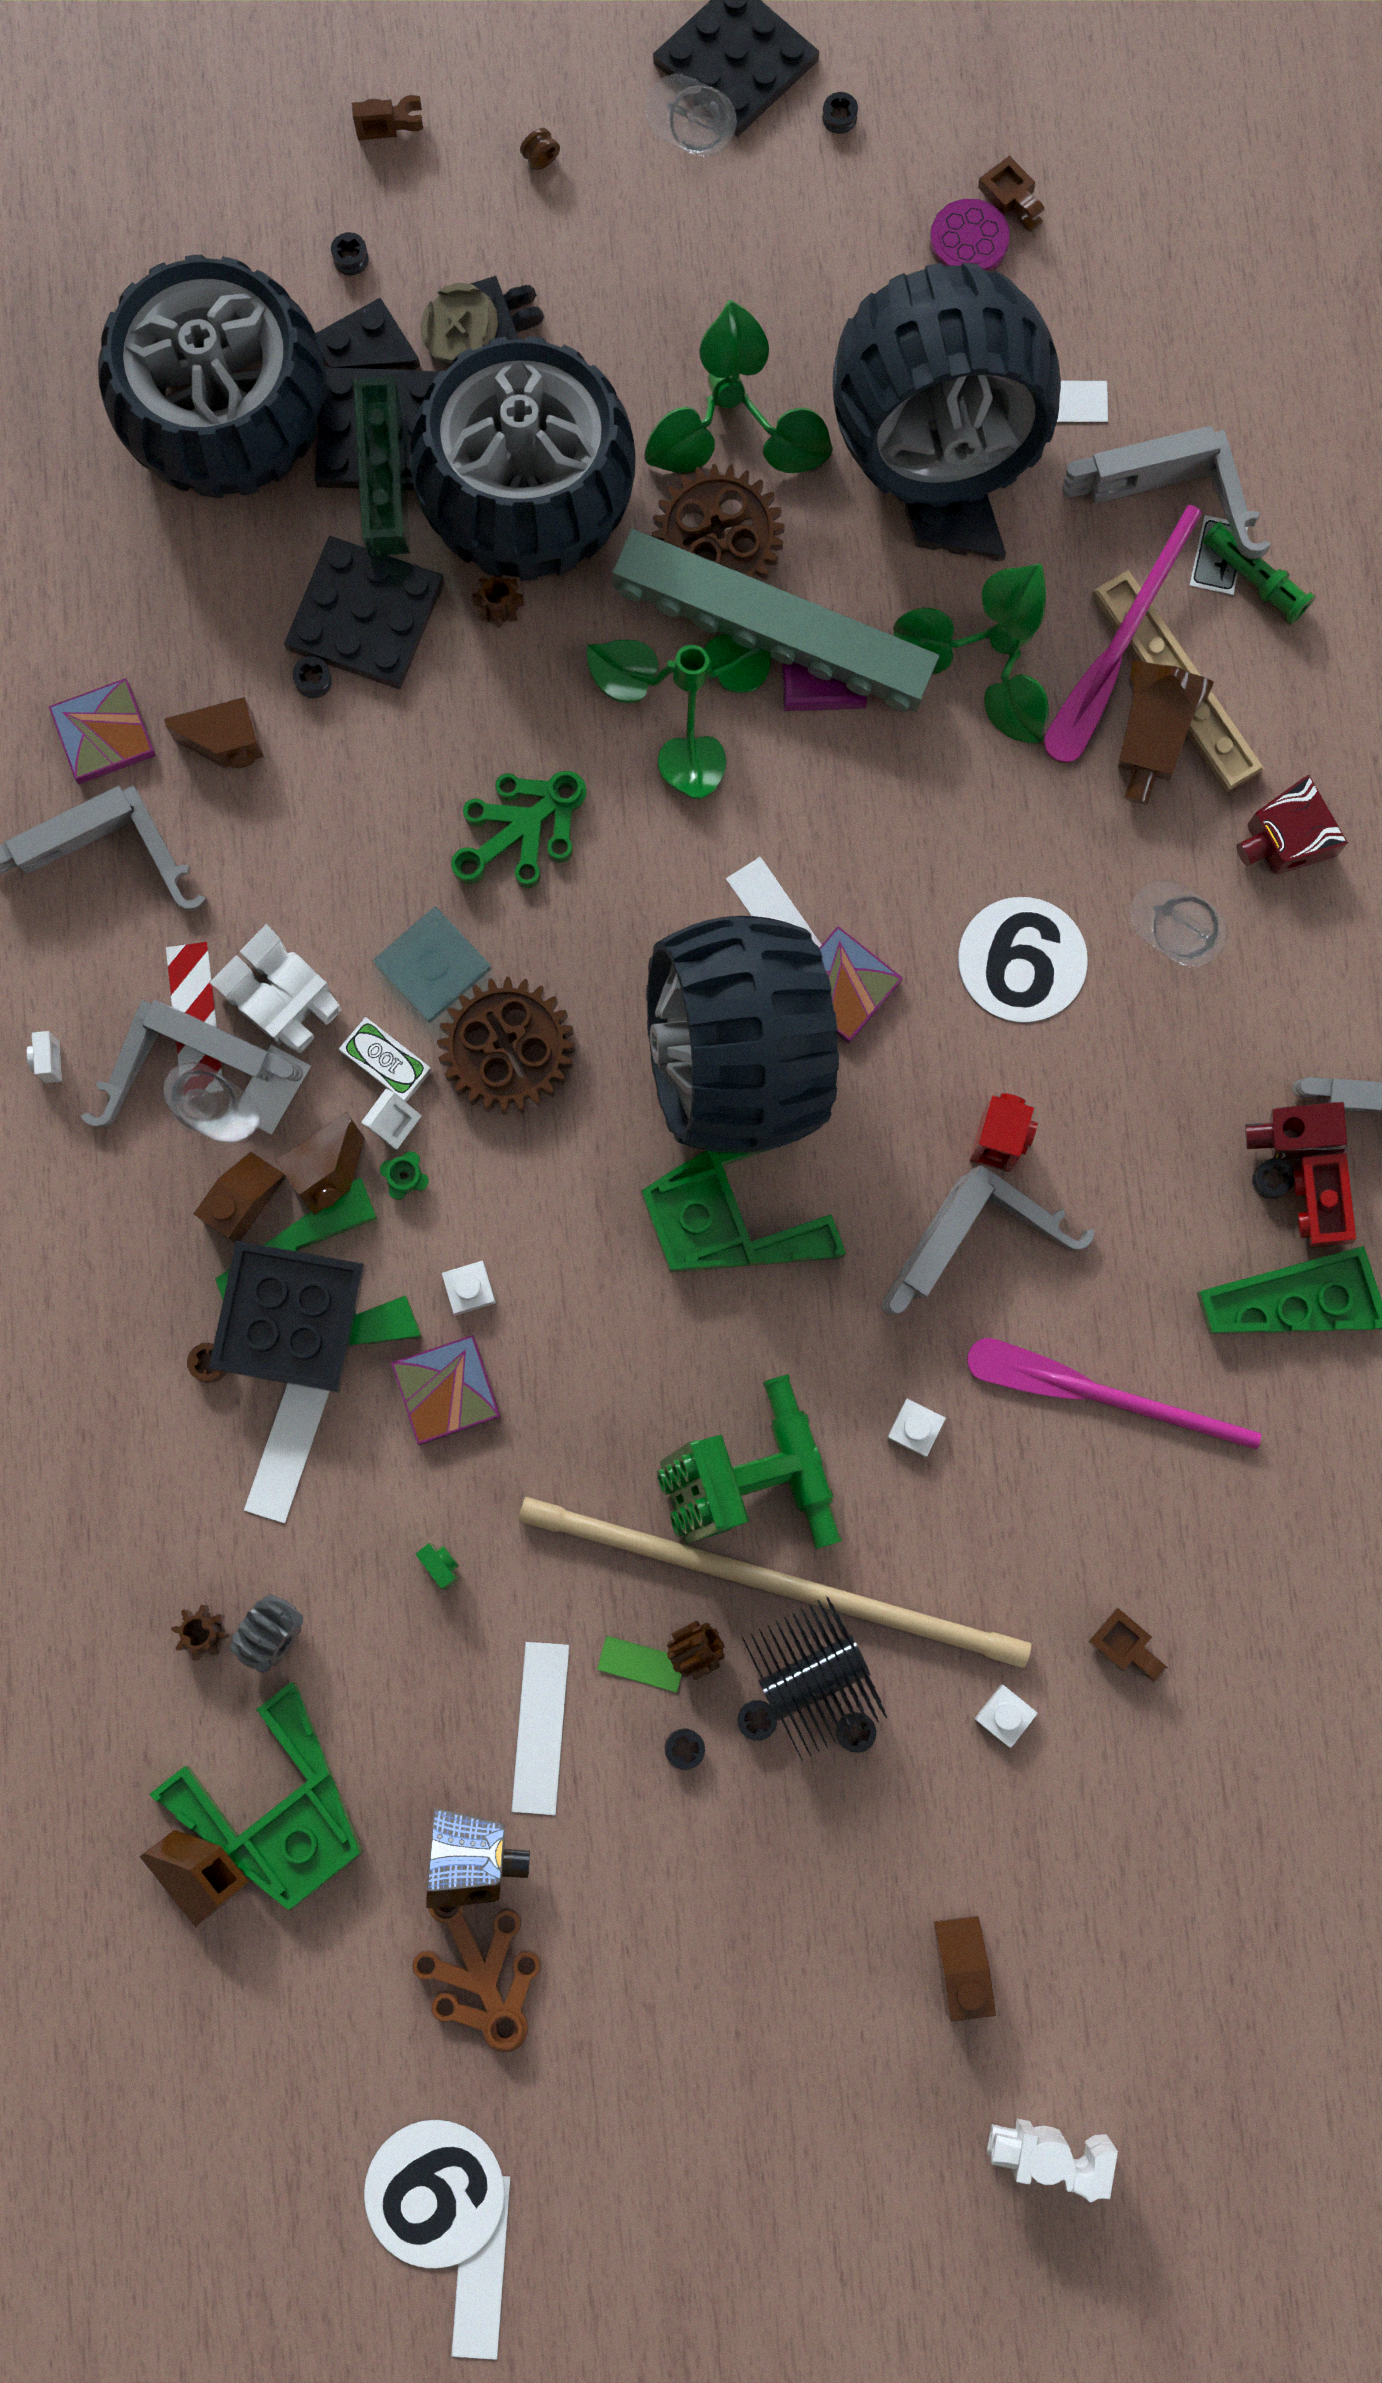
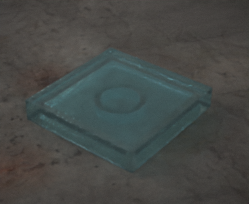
(432, 964)

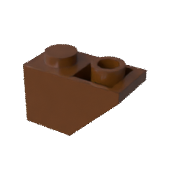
(194, 1874)

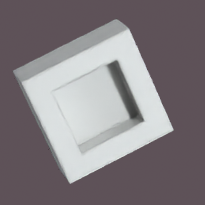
(45, 1057)
(391, 1119)
(468, 1288)
(916, 1428)
(1006, 1716)

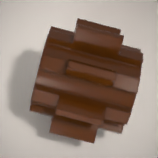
(487, 596)
(191, 1641)
(695, 1650)

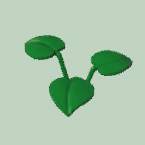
(731, 348)
(1018, 603)
(628, 666)

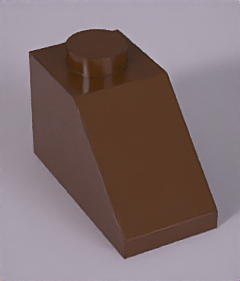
(219, 733)
(324, 1163)
(239, 1196)
(964, 1969)

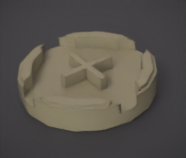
(458, 321)

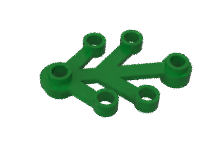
(524, 823)

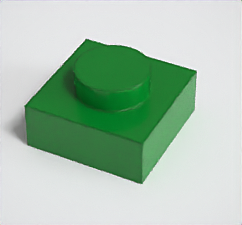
(439, 1564)

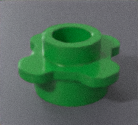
(407, 1163)

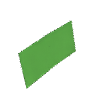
(638, 1664)

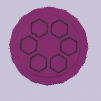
(969, 234)

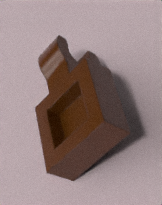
(381, 119)
(1011, 188)
(1124, 1642)

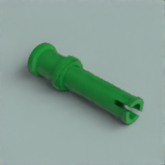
(1272, 584)

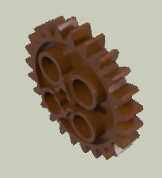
(705, 497)
(539, 1028)

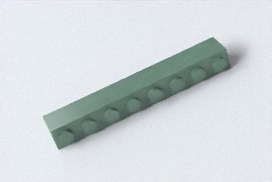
(773, 621)

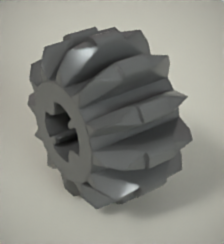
(266, 1633)

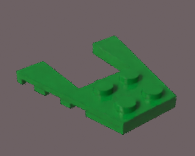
(353, 1209)
(704, 1228)
(298, 1840)

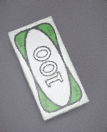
(385, 1059)

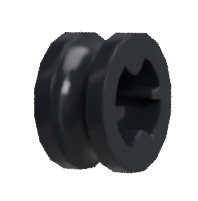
(839, 100)
(349, 242)
(316, 665)
(1282, 1188)
(760, 1734)
(861, 1745)
(678, 1761)

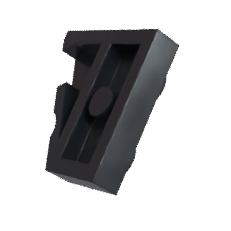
(366, 340)
(957, 527)

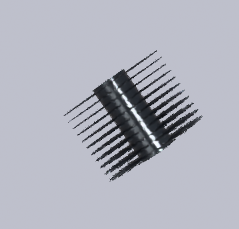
(817, 1676)

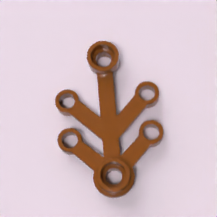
(482, 1979)

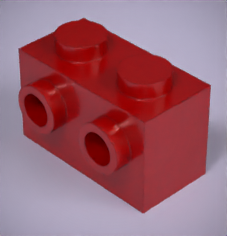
(1004, 1132)
(1327, 1201)

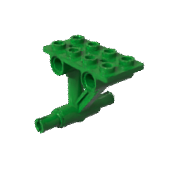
(709, 1490)

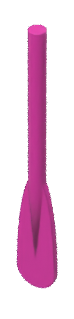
(1085, 704)
(1033, 1373)

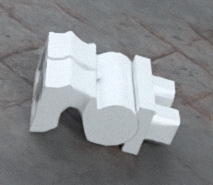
(287, 1001)
(1047, 2158)

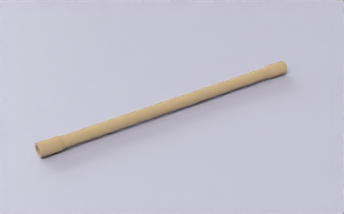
(992, 1644)

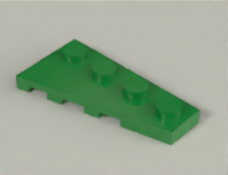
(1306, 1297)

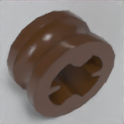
(539, 148)
(195, 1362)

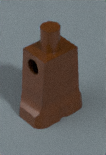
(1158, 723)

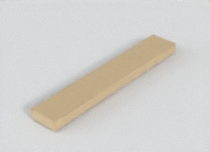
(1210, 727)

